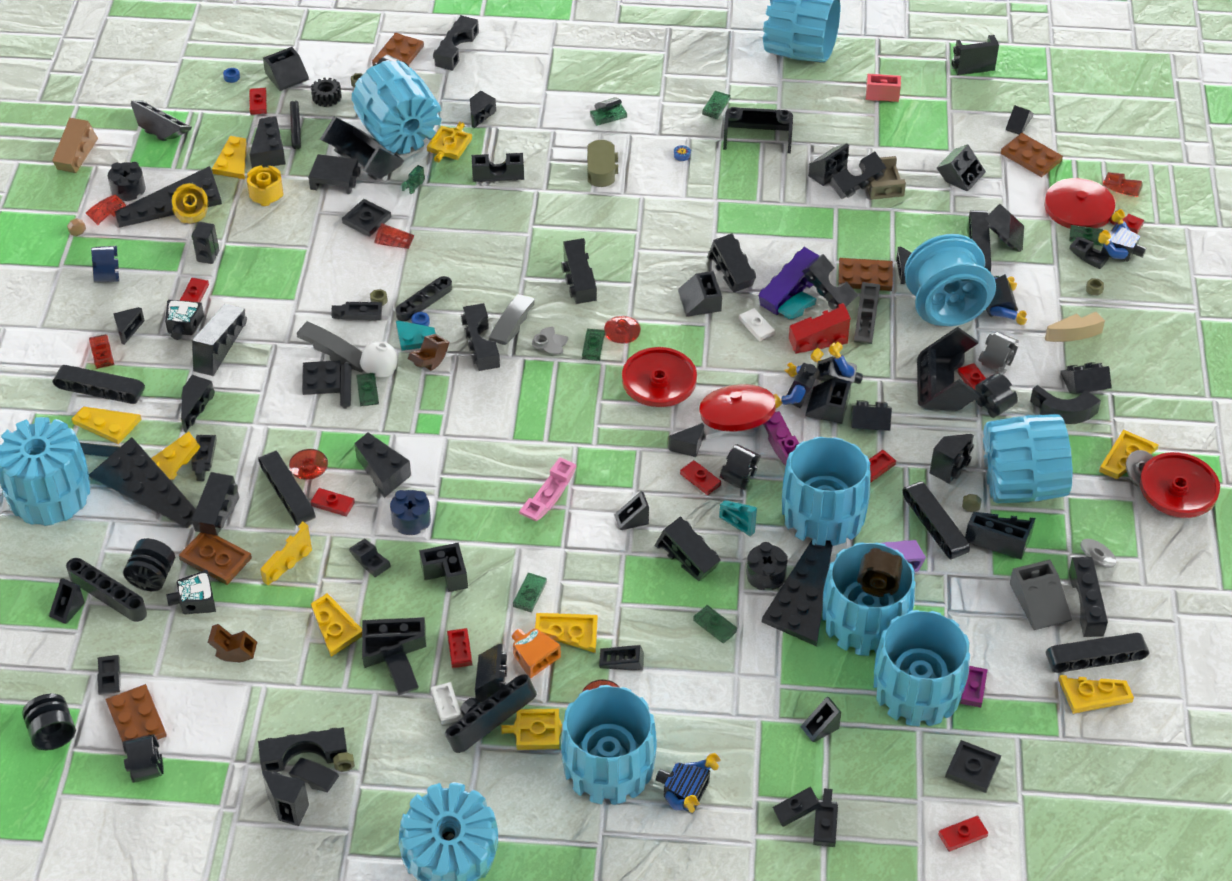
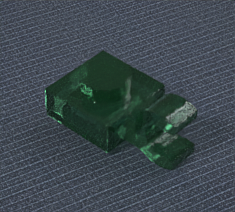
(416, 178)

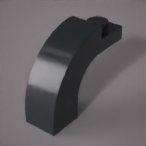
(1071, 410)

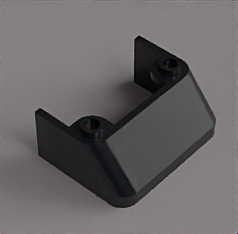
(758, 119)
(359, 145)
(936, 373)

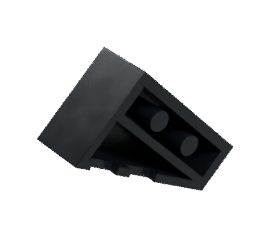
(267, 144)
(732, 262)
(578, 272)
(382, 463)
(215, 503)
(1000, 534)
(688, 548)
(390, 637)

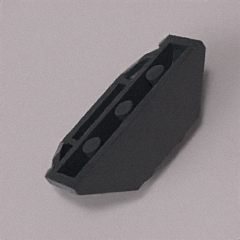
(157, 121)

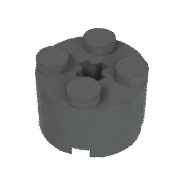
(999, 352)

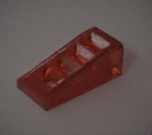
(388, 236)

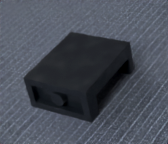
(975, 57)
(334, 171)

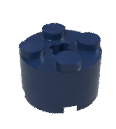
(105, 264)
(410, 511)

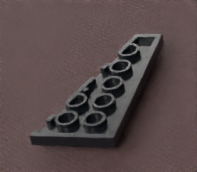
(160, 202)
(141, 480)
(800, 600)

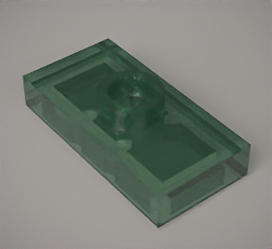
(716, 104)
(600, 117)
(1087, 233)
(593, 344)
(367, 389)
(529, 592)
(715, 624)

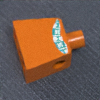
(534, 650)

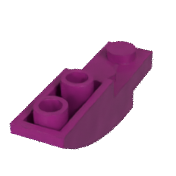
(780, 437)

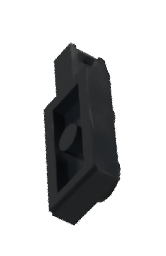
(357, 311)
(203, 458)
(826, 821)

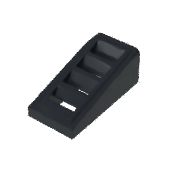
(628, 664)

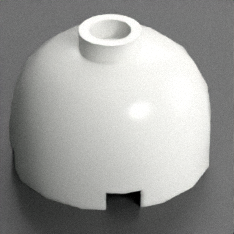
(379, 359)

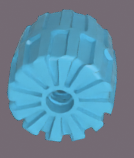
(802, 28)
(396, 106)
(1027, 458)
(43, 471)
(826, 490)
(855, 615)
(921, 667)
(608, 744)
(454, 811)

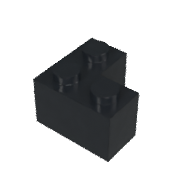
(445, 562)

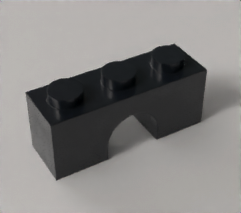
(510, 169)
(847, 184)
(818, 274)

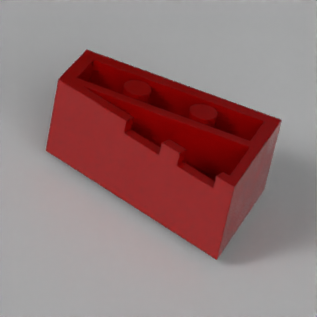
(820, 331)

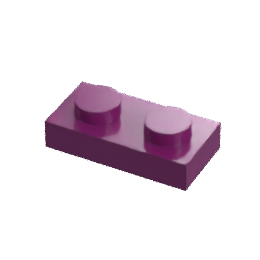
(974, 687)

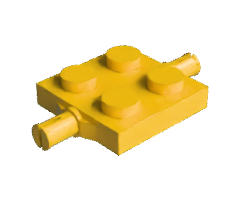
(449, 142)
(536, 729)

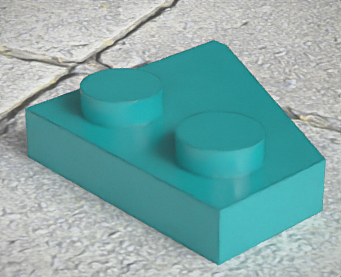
(412, 335)
(739, 516)

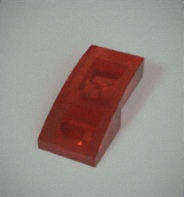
(1119, 184)
(105, 208)
(101, 351)

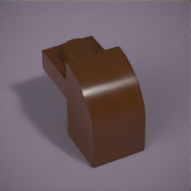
(431, 352)
(232, 648)

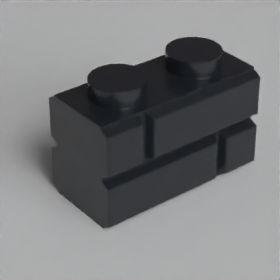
(205, 242)

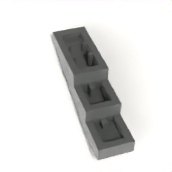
(867, 313)
(511, 319)
(331, 345)

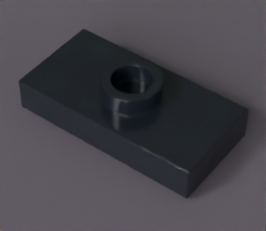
(796, 806)

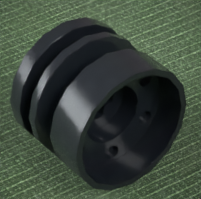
(149, 564)
(48, 721)

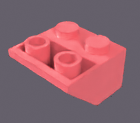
(883, 87)

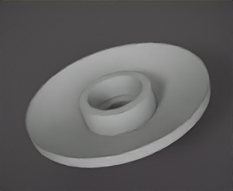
(1135, 464)
(1099, 552)

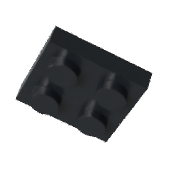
(366, 217)
(321, 377)
(973, 766)

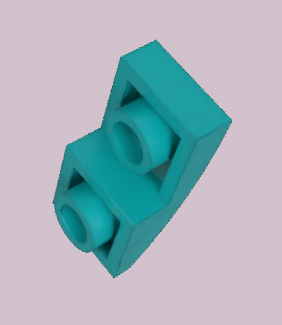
(795, 305)

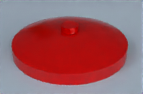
(1079, 203)
(659, 377)
(737, 407)
(1179, 484)

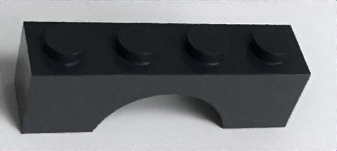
(447, 53)
(485, 352)
(1092, 609)
(277, 752)

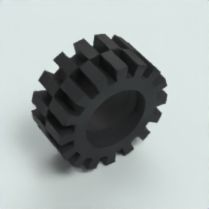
(326, 92)

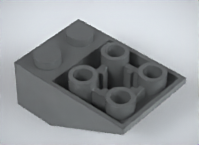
(1040, 594)

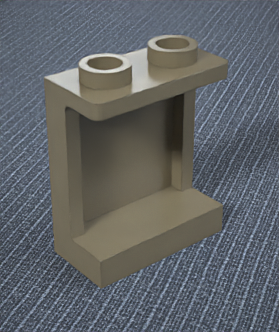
(890, 185)

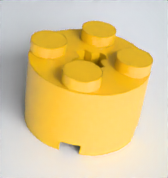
(264, 185)
(189, 213)

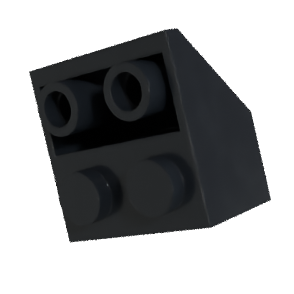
(285, 68)
(829, 164)
(961, 168)
(1006, 227)
(701, 294)
(1087, 377)
(829, 400)
(871, 416)
(951, 456)
(490, 672)
(286, 796)

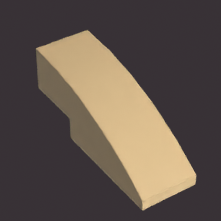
(1075, 328)

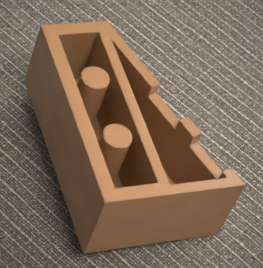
(74, 145)

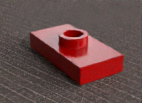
(258, 101)
(195, 290)
(971, 375)
(880, 464)
(700, 477)
(332, 502)
(459, 648)
(963, 833)

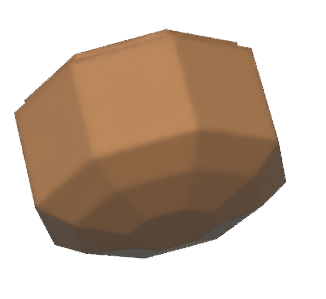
(76, 227)

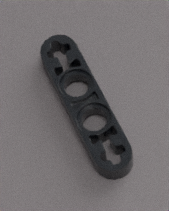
(440, 287)

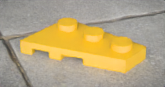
(232, 158)
(106, 423)
(1127, 442)
(176, 455)
(294, 550)
(335, 624)
(571, 629)
(1093, 694)

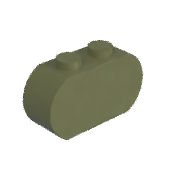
(601, 163)

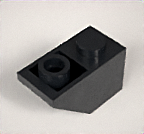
(481, 107)

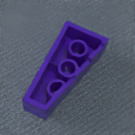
(788, 281)

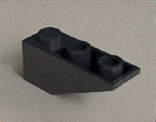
(195, 397)

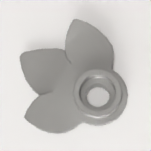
(549, 341)

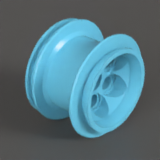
(949, 280)

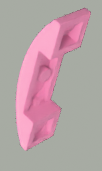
(550, 491)

